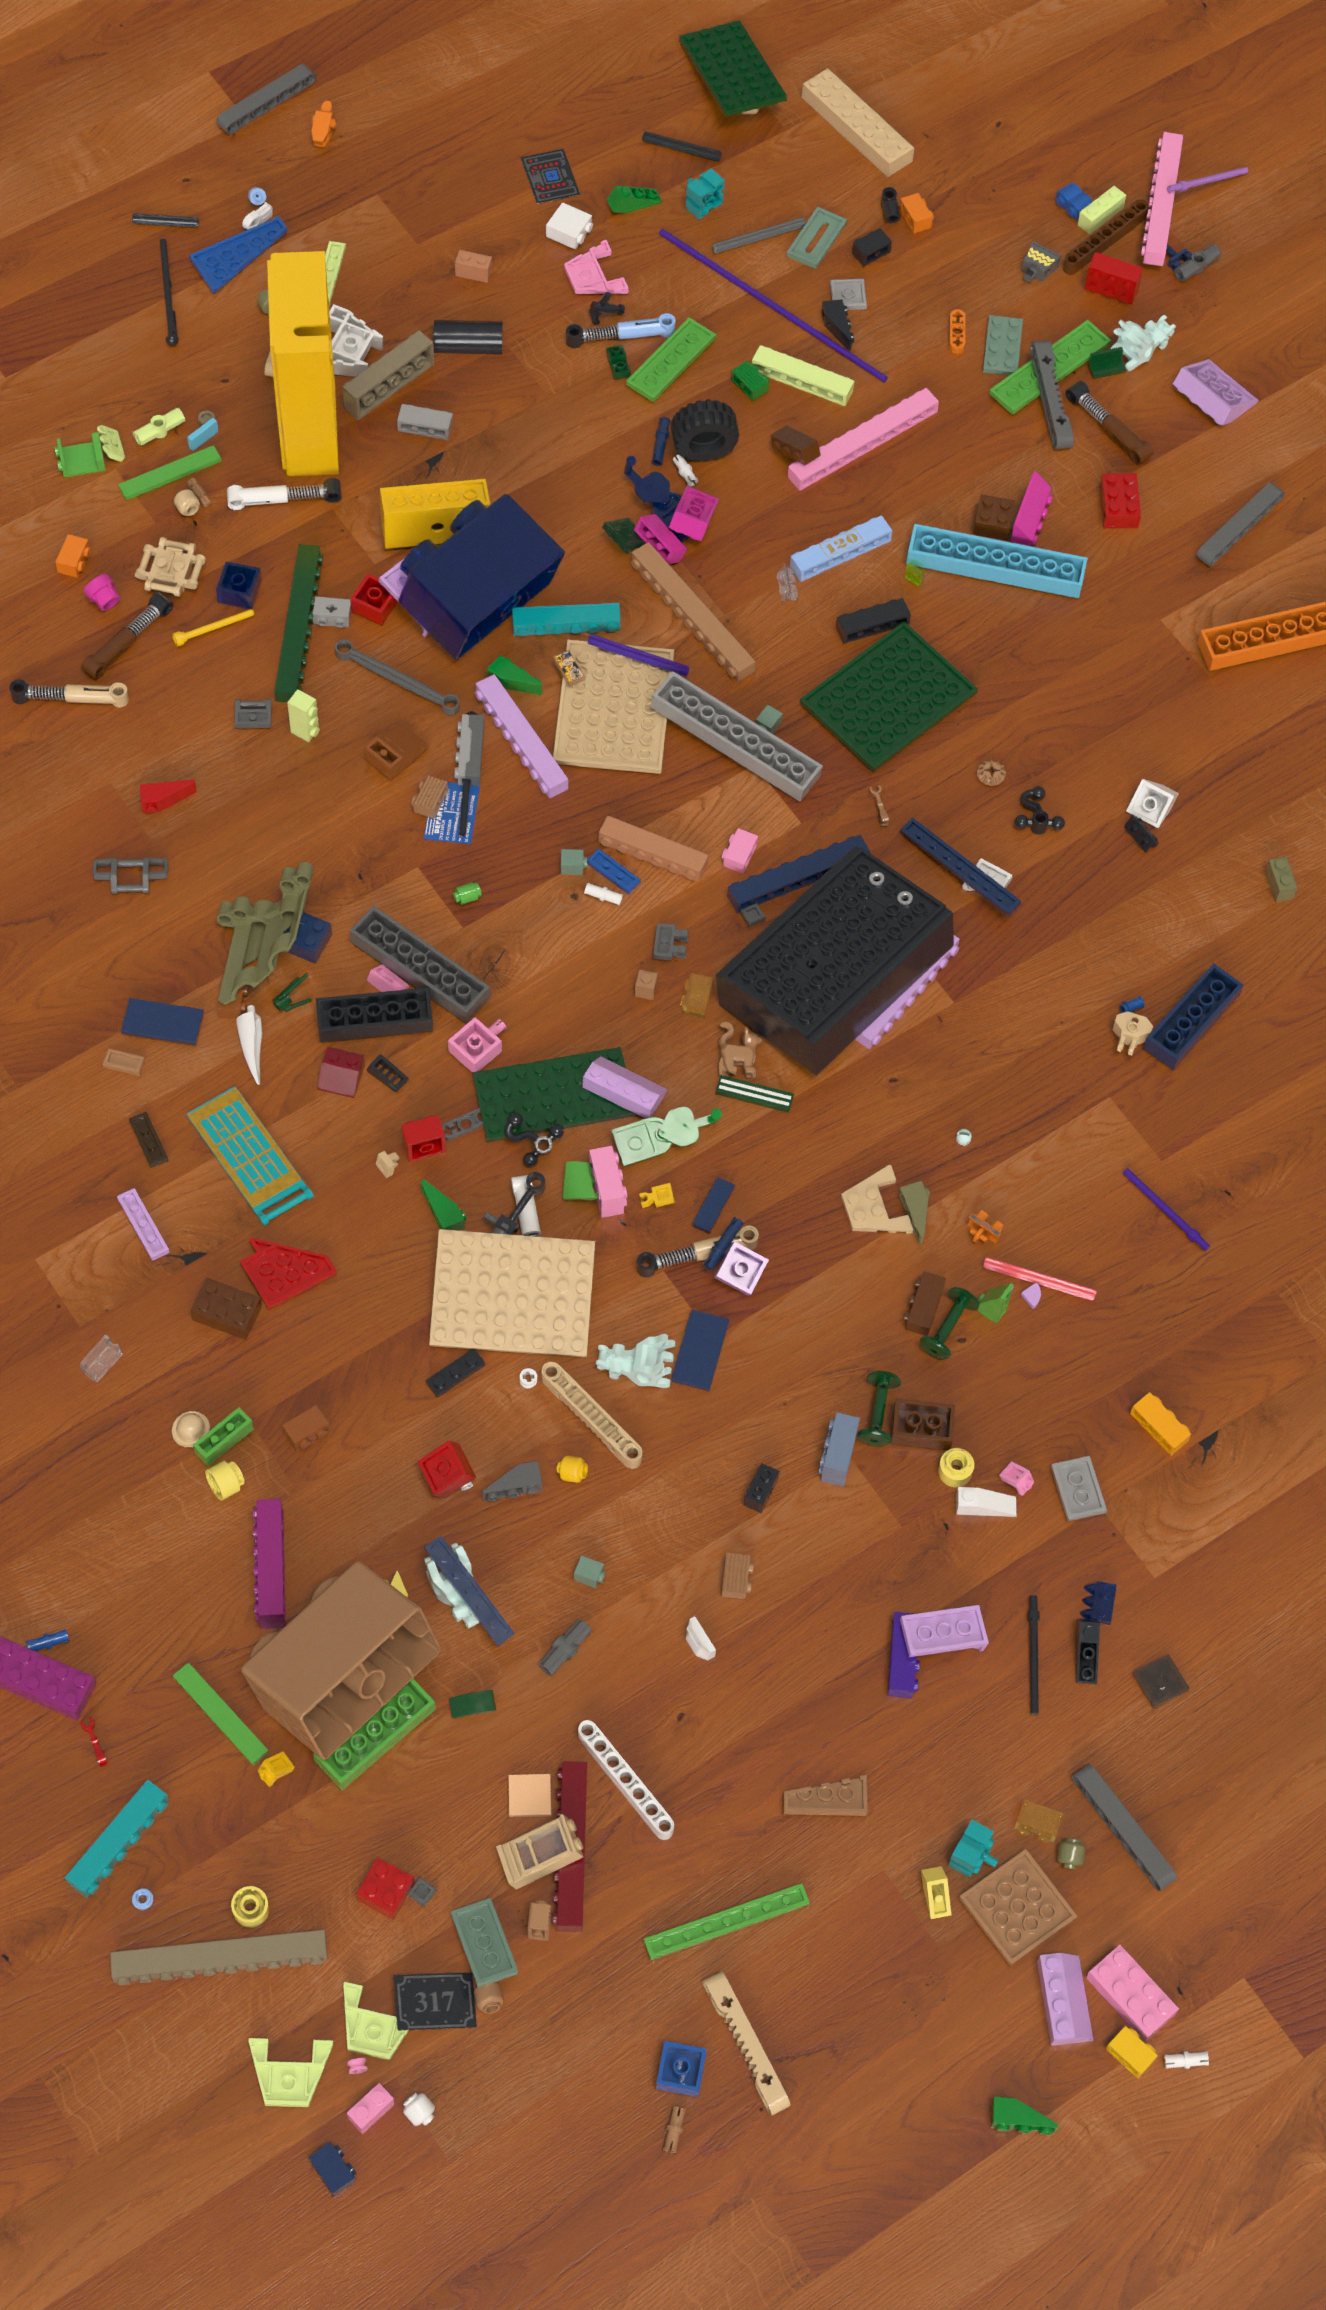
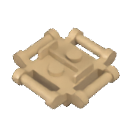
(170, 567)

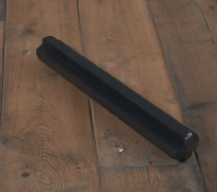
(167, 220)

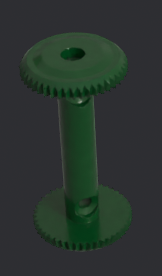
(963, 1300)
(883, 1381)

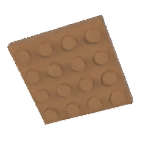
(1018, 1907)

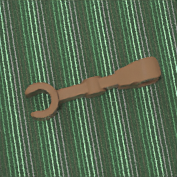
(883, 816)

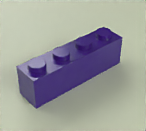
(902, 1667)

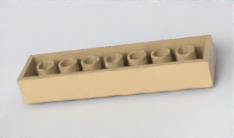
(857, 122)

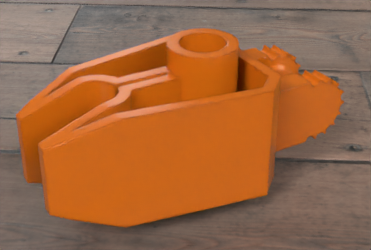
(323, 124)

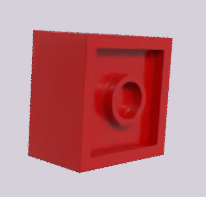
(446, 1469)

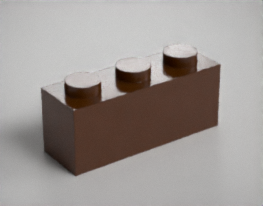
(795, 445)
(924, 1303)

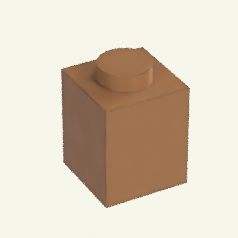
(646, 984)

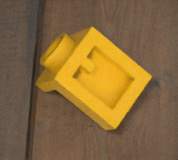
(275, 1767)

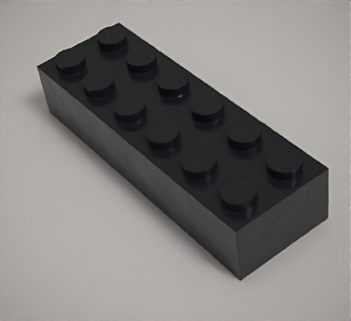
(374, 1014)

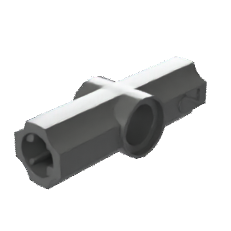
(1197, 262)
(565, 1647)

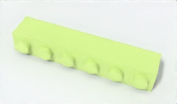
(803, 375)

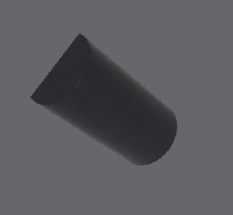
(468, 337)

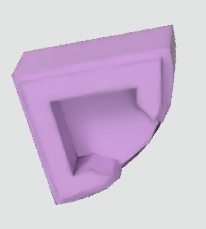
(1032, 1295)

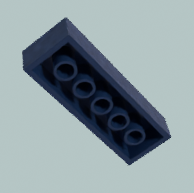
(1193, 1016)

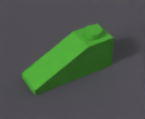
(995, 1302)

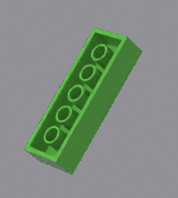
(378, 1735)

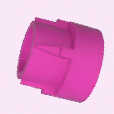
(102, 592)

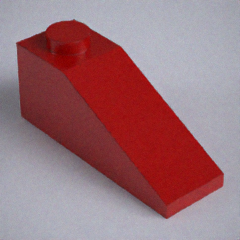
(162, 795)

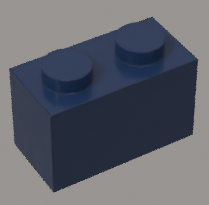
(332, 2168)

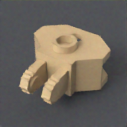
(1131, 1032)

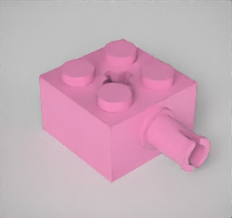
(476, 1044)

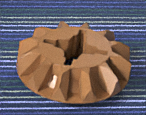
(984, 775)

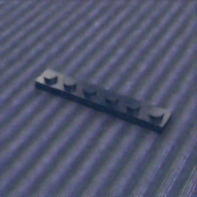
(469, 1590)

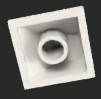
(1152, 802)

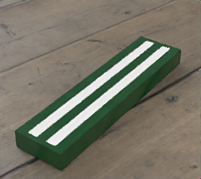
(754, 1093)

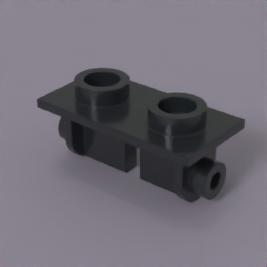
(1139, 832)

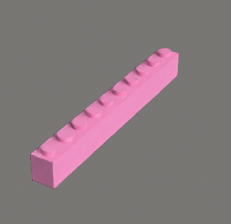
(1162, 201)
(864, 438)

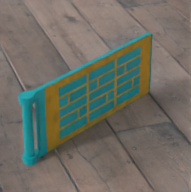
(248, 1154)

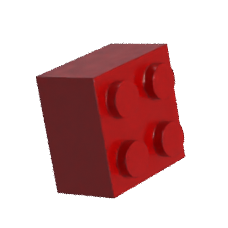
(372, 600)
(423, 1138)
(385, 1888)

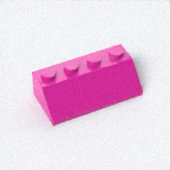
(1032, 511)

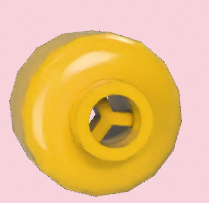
(572, 1469)

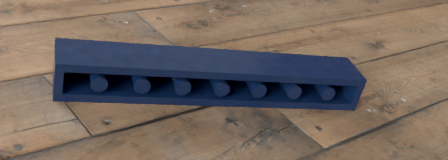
(790, 875)

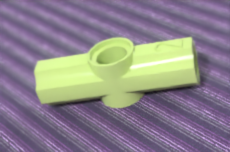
(159, 426)

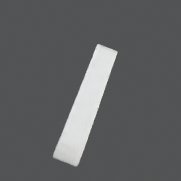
(626, 1789)

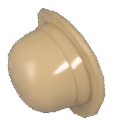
(189, 1428)

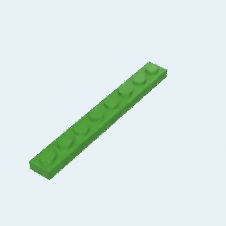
(726, 1921)

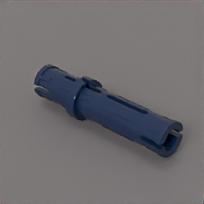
(661, 437)
(725, 1240)

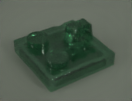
(623, 534)

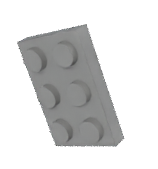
(1078, 1488)

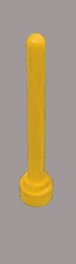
(181, 637)

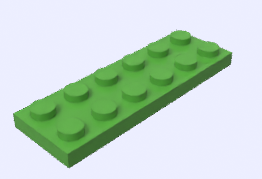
(671, 359)

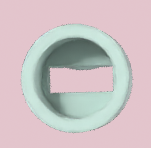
(964, 1138)

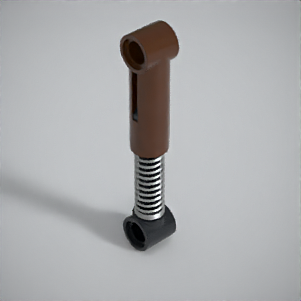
(1138, 450)
(96, 664)

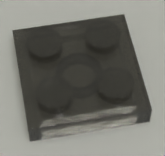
(1161, 1681)

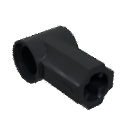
(890, 205)

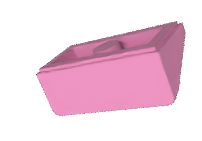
(385, 979)

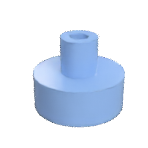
(257, 196)

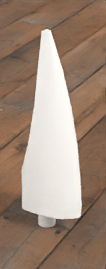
(250, 1036)

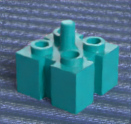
(704, 193)
(973, 1850)

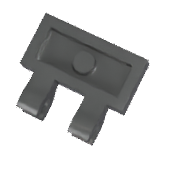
(664, 942)

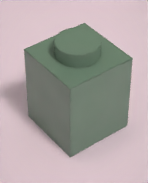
(769, 719)
(572, 862)
(589, 1572)

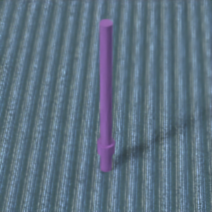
(1184, 185)

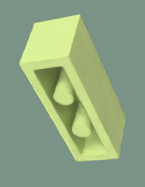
(1101, 210)
(303, 716)

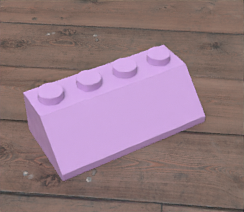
(623, 1087)
(1064, 1999)

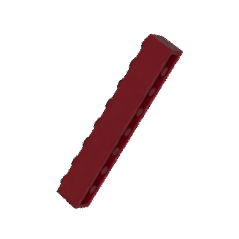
(571, 1877)

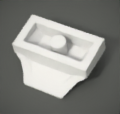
(699, 1640)

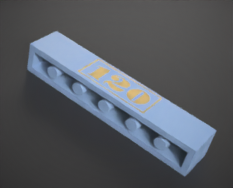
(840, 548)

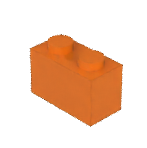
(916, 212)
(73, 556)

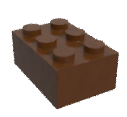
(226, 1308)
(923, 1424)

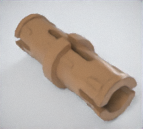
(674, 2129)

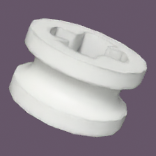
(532, 1373)

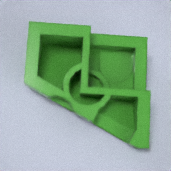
(578, 1182)

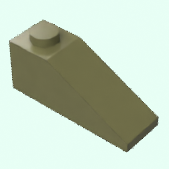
(915, 1203)

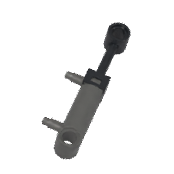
(508, 1225)

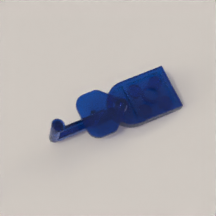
(655, 490)

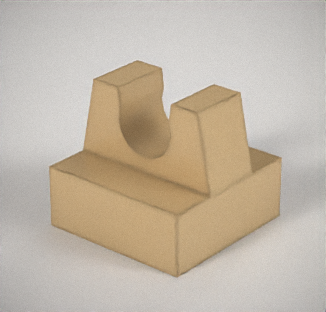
(387, 1163)

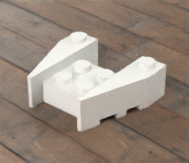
(351, 342)

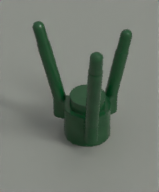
(283, 1001)

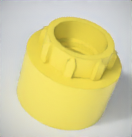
(955, 1477)
(225, 1479)
(250, 1895)

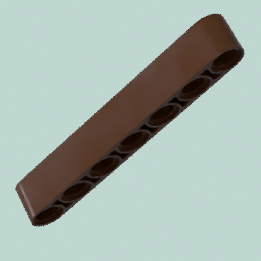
(1105, 236)

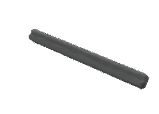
(758, 235)

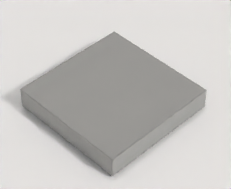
(850, 291)

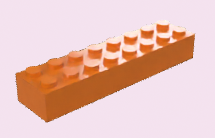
(1263, 636)

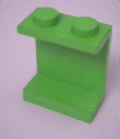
(80, 458)

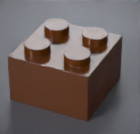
(994, 517)

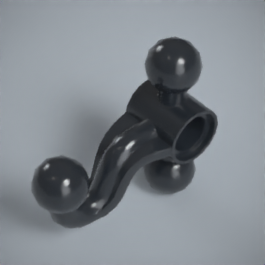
(1040, 818)
(531, 1159)

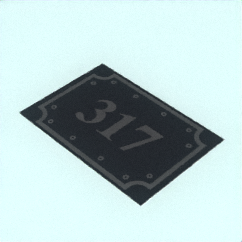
(434, 2001)

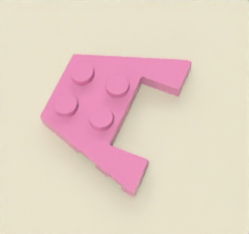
(587, 275)

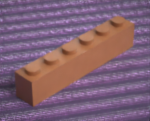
(653, 848)

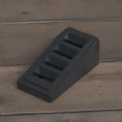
(381, 1060)

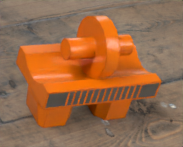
(982, 1230)

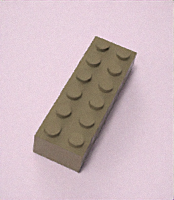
(388, 375)

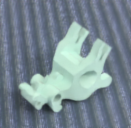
(1140, 343)
(642, 1364)
(445, 1591)

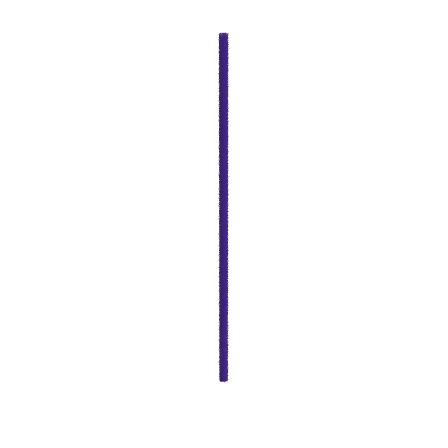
(773, 305)

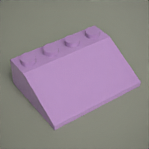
(1214, 391)

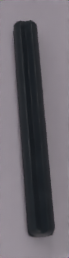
(682, 146)

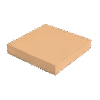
(529, 1795)

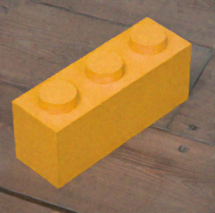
(1160, 1423)

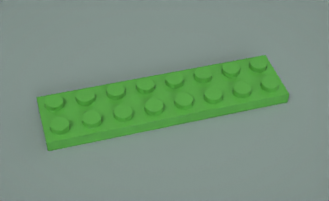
(1069, 354)

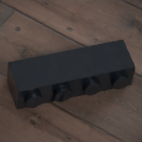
(872, 620)

